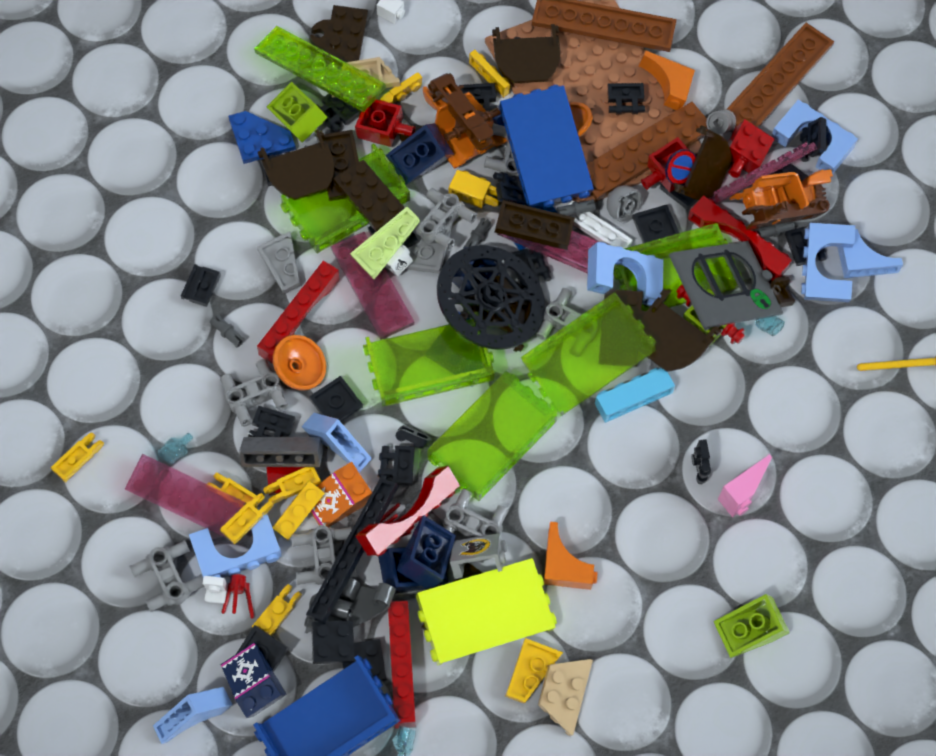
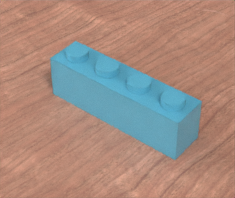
(634, 394)

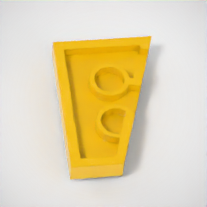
(530, 669)

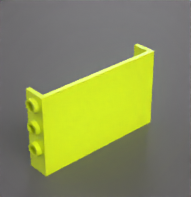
(484, 611)

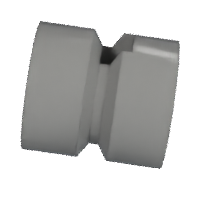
(721, 121)

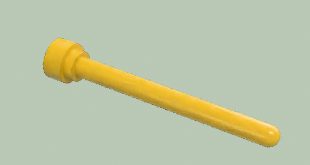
(896, 364)

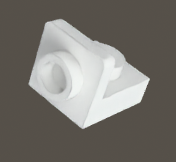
(215, 589)

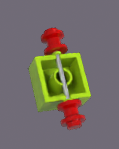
(691, 316)

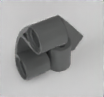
(361, 603)

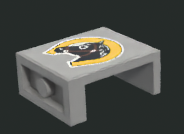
(475, 550)

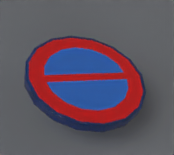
(679, 166)

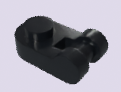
(418, 438)

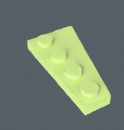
(384, 243)

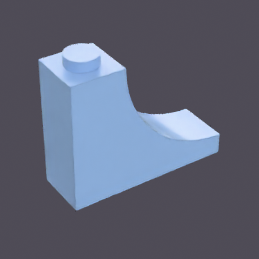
(863, 261)
(337, 438)
(191, 711)

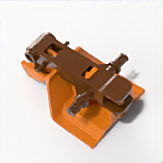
(461, 120)
(785, 198)

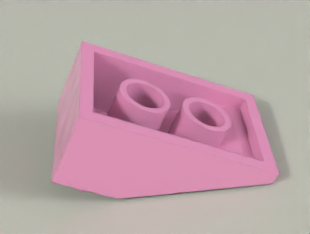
(738, 493)

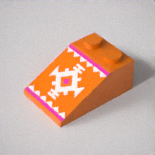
(343, 495)

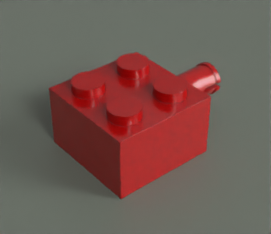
(382, 123)
(748, 148)
(657, 165)

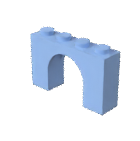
(839, 140)
(646, 269)
(817, 286)
(264, 549)

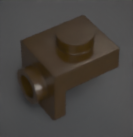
(781, 292)

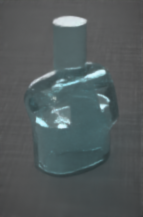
(771, 325)
(174, 448)
(404, 741)

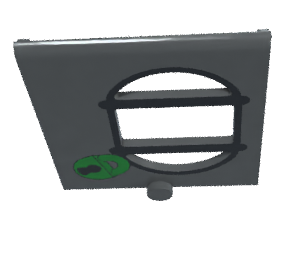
(733, 308)

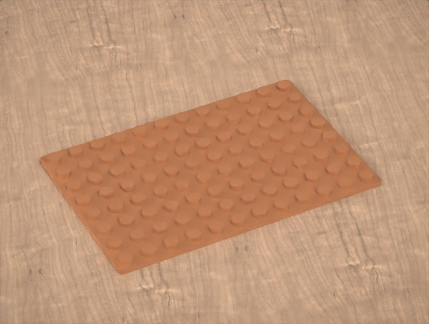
(585, 71)

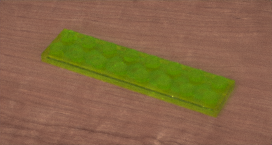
(320, 68)

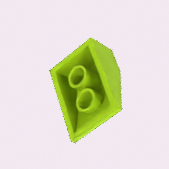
(297, 111)
(751, 626)

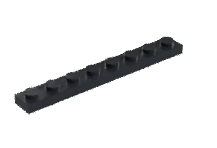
(351, 552)

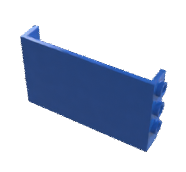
(546, 147)
(332, 717)

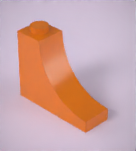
(672, 77)
(563, 568)

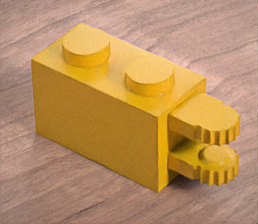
(473, 189)

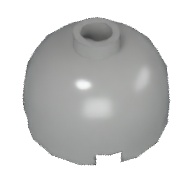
(623, 203)

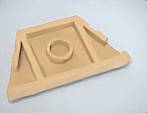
(376, 68)
(564, 692)

